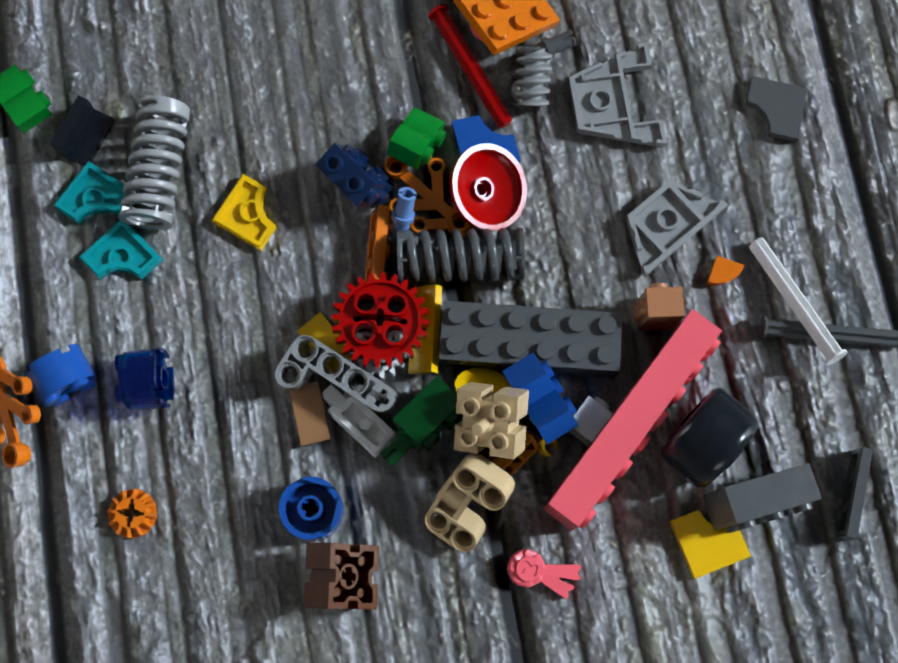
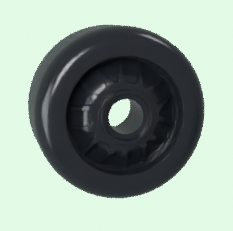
(709, 438)

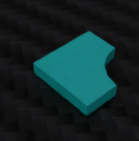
(91, 193)
(121, 251)

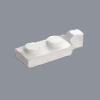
(358, 421)

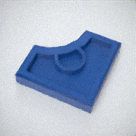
(473, 132)

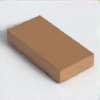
(310, 415)

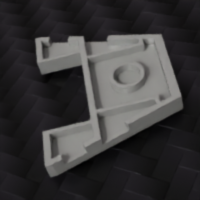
(603, 104)

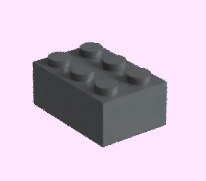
(762, 499)

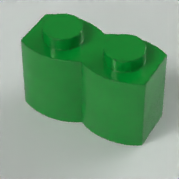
(21, 100)
(416, 138)

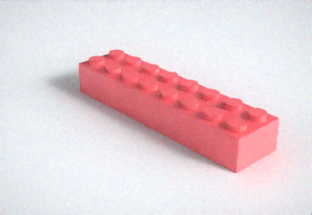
(635, 416)

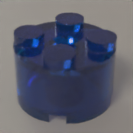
(144, 379)

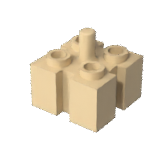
(491, 420)

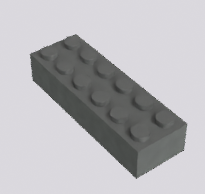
(504, 334)

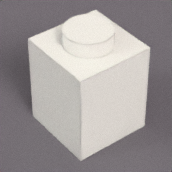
(591, 419)

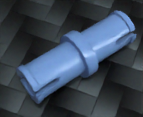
(403, 212)

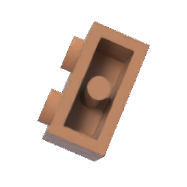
(659, 308)

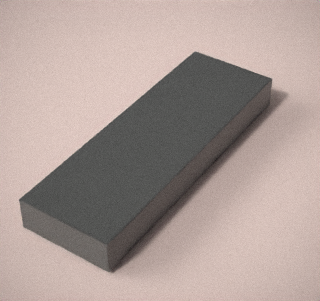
(854, 494)

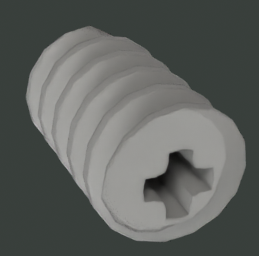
(533, 76)

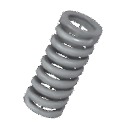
(167, 127)

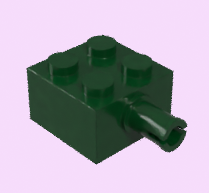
(423, 420)

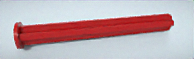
(470, 65)

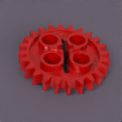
(378, 347)

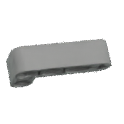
(342, 378)

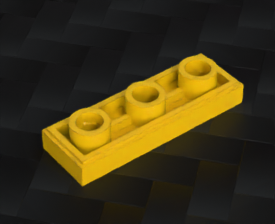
(427, 359)

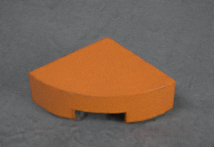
(723, 271)

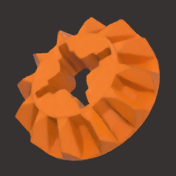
(140, 525)

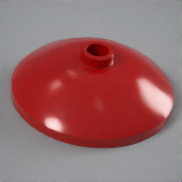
(500, 184)

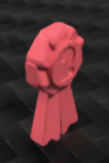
(528, 569)

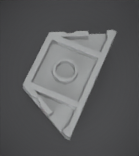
(668, 222)

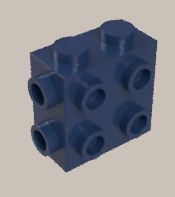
(355, 176)

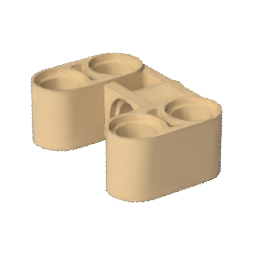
(449, 514)

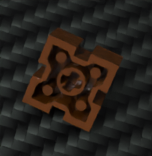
(341, 576)

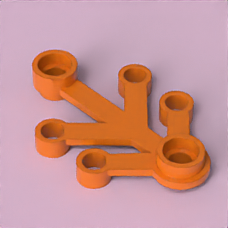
(430, 200)
(14, 452)

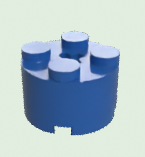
(59, 375)
(302, 494)

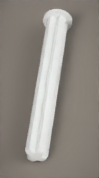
(797, 301)

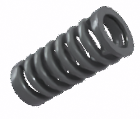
(513, 252)

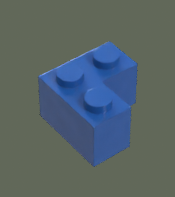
(545, 405)

